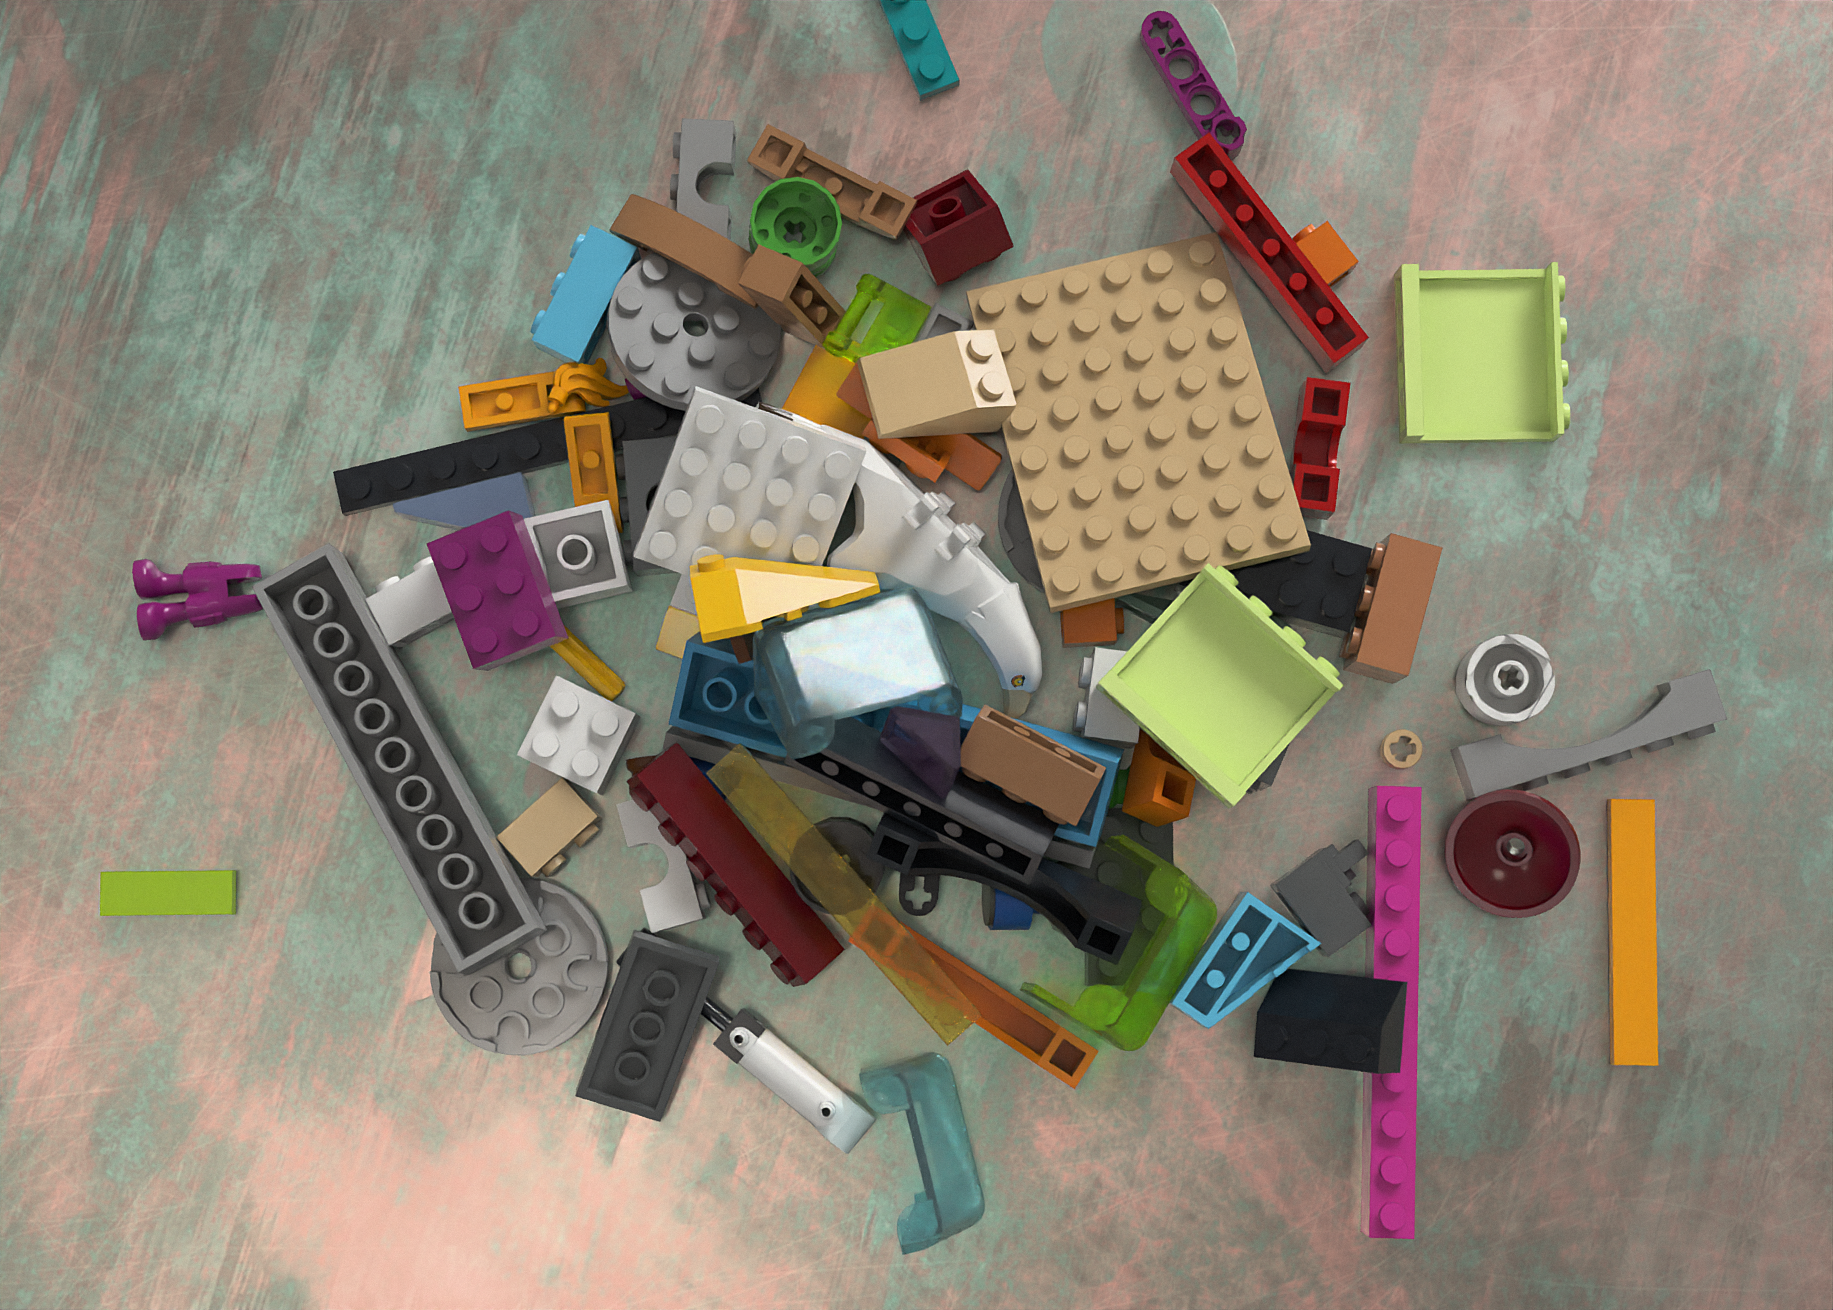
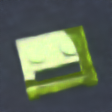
(893, 327)

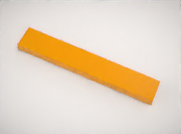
(1632, 932)

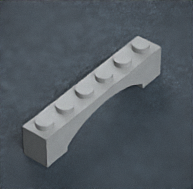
(1681, 707)

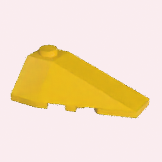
(741, 592)

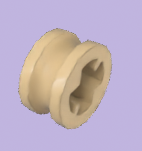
(1408, 760)

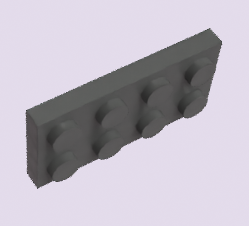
(647, 1025)

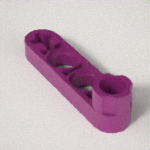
(1197, 84)

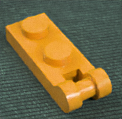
(512, 402)
(593, 461)

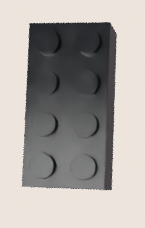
(1311, 587)

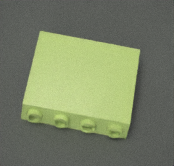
(1480, 355)
(1220, 684)

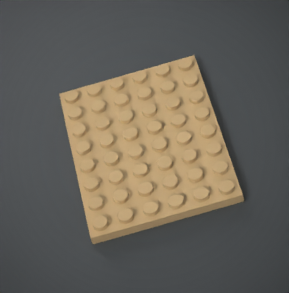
(1139, 423)

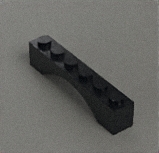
(1083, 909)

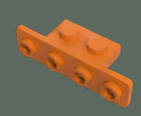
(926, 455)

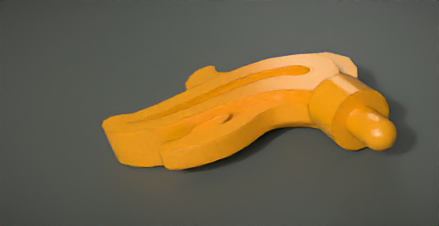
(586, 382)

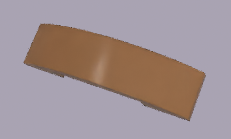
(859, 199)
(684, 243)

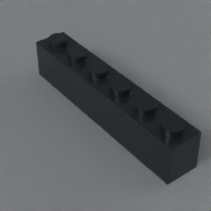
(968, 819)

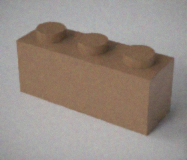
(790, 295)
(1029, 766)

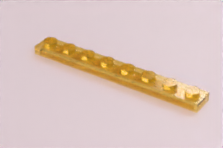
(844, 894)

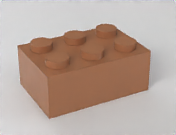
(1391, 609)

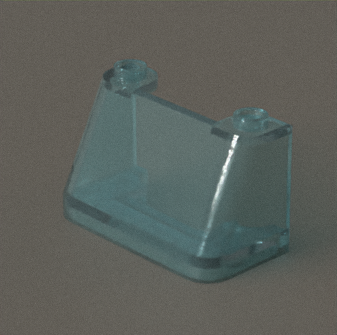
(850, 664)
(952, 1187)

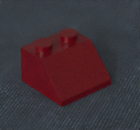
(956, 228)

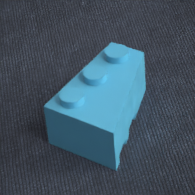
(1238, 959)

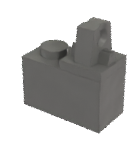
(1318, 897)

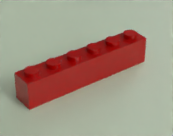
(1268, 253)

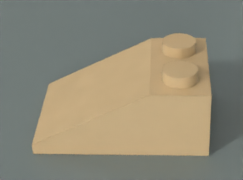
(938, 386)

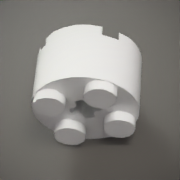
(1528, 673)

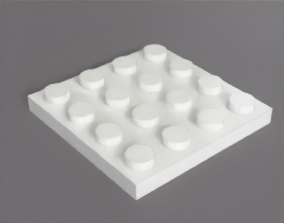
(747, 488)

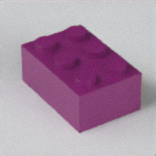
(497, 591)

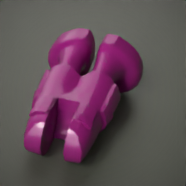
(207, 598)

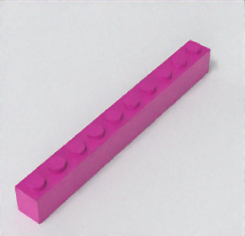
(1392, 955)

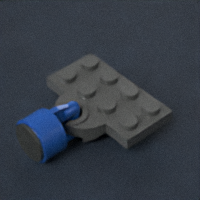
(1112, 869)

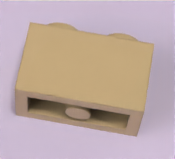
(550, 829)

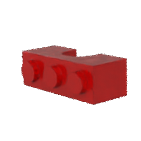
(1315, 445)

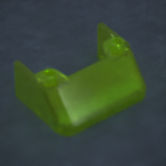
(1131, 1015)

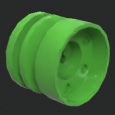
(797, 207)

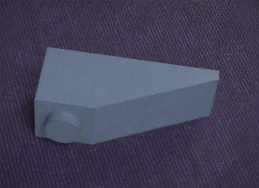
(470, 503)

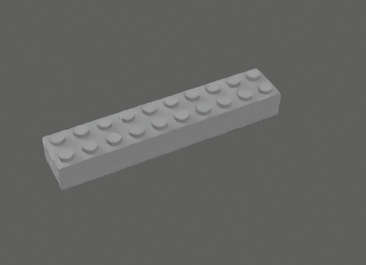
(399, 760)

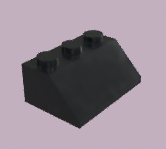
(1333, 1021)

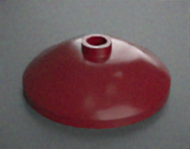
(1506, 878)

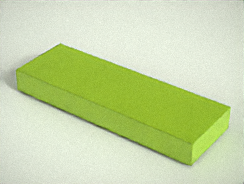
(168, 893)

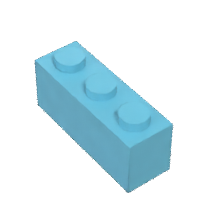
(582, 296)

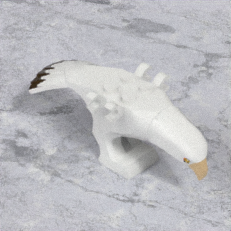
(918, 547)

